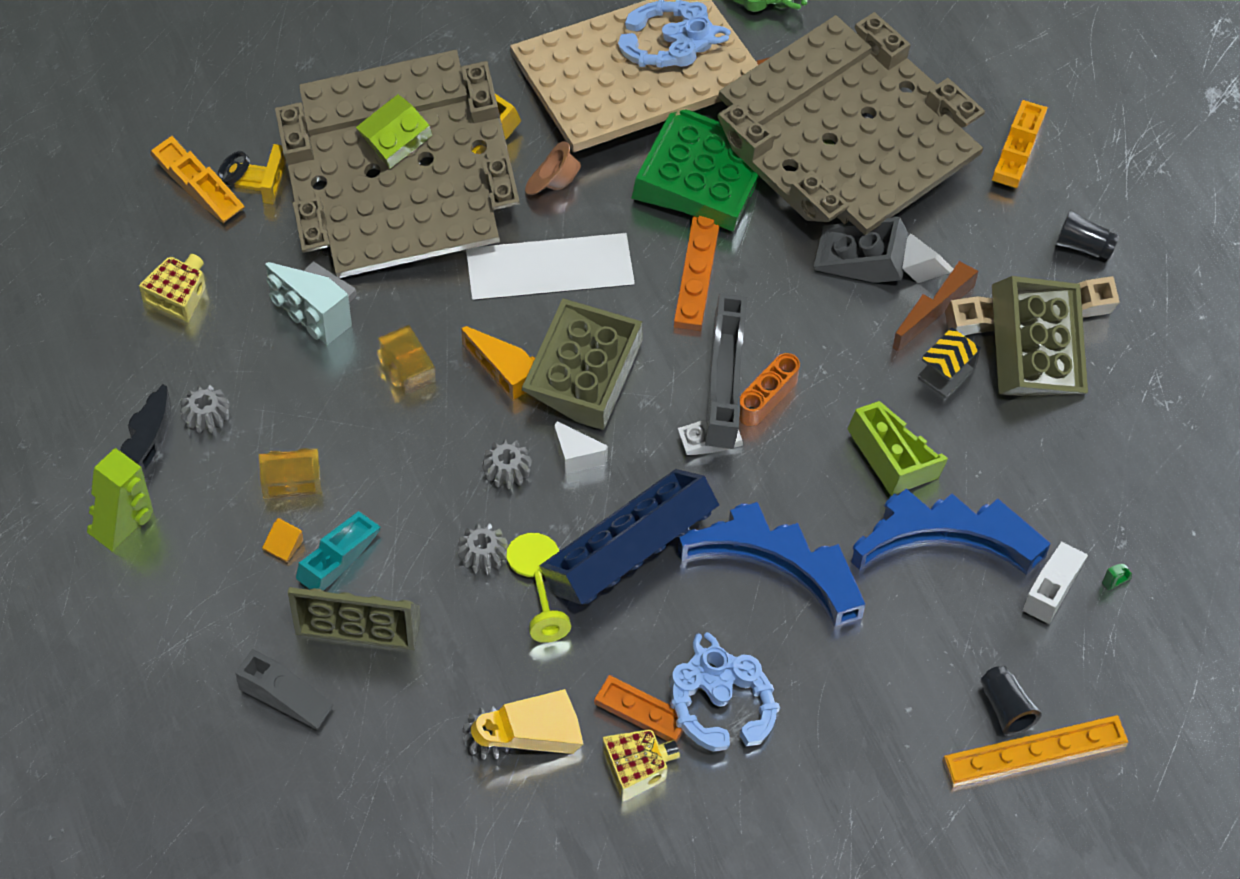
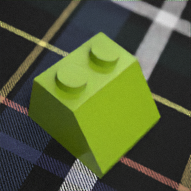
(395, 130)

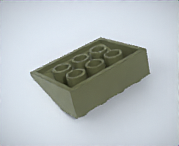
(1039, 337)
(584, 362)
(354, 618)

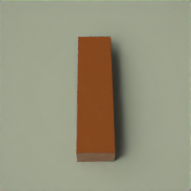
(927, 310)

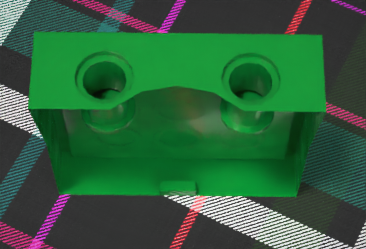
(696, 171)

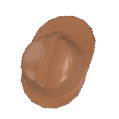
(555, 172)

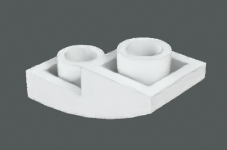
(694, 437)

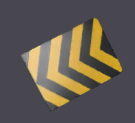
(949, 362)

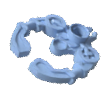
(688, 37)
(717, 683)

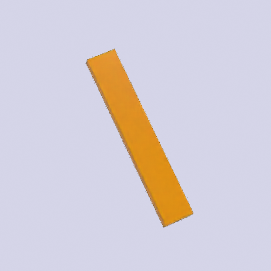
(1035, 751)

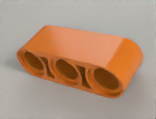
(771, 378)

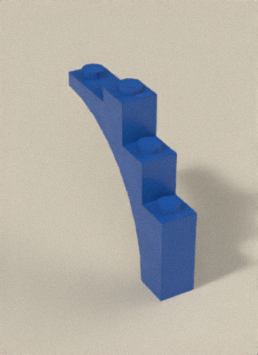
(992, 529)
(785, 548)

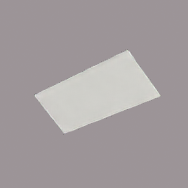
(549, 266)

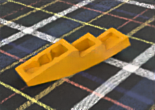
(1019, 144)
(197, 180)

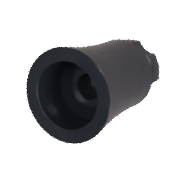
(1086, 236)
(1009, 701)

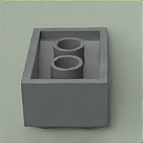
(867, 257)

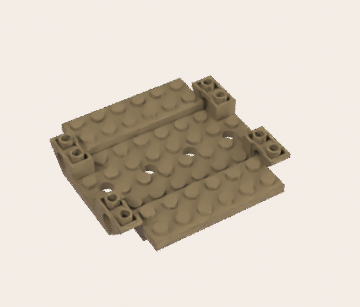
(818, 93)
(411, 207)

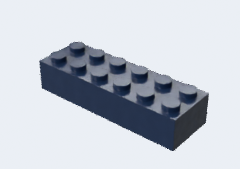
(629, 536)

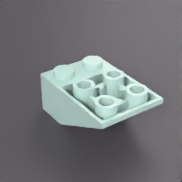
(310, 300)

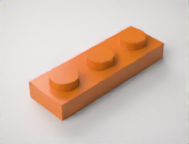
(639, 708)

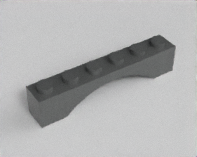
(725, 371)

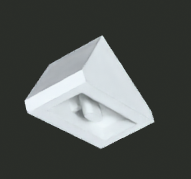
(922, 261)
(578, 450)

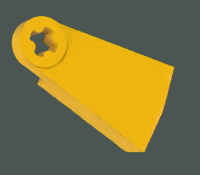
(532, 724)

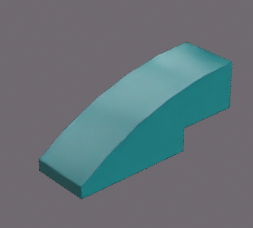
(337, 552)

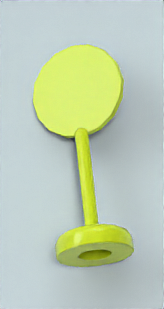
(524, 557)

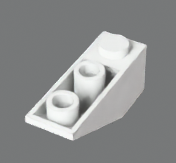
(1054, 582)

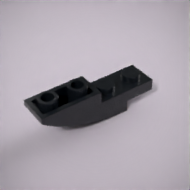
(148, 429)

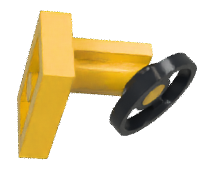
(253, 176)

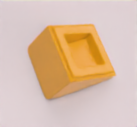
(283, 540)

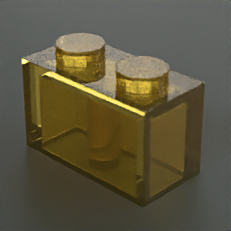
(406, 359)
(290, 473)

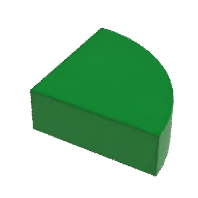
(1116, 576)

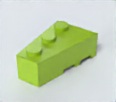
(893, 450)
(120, 499)

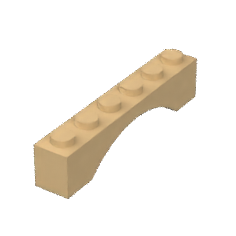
(977, 316)

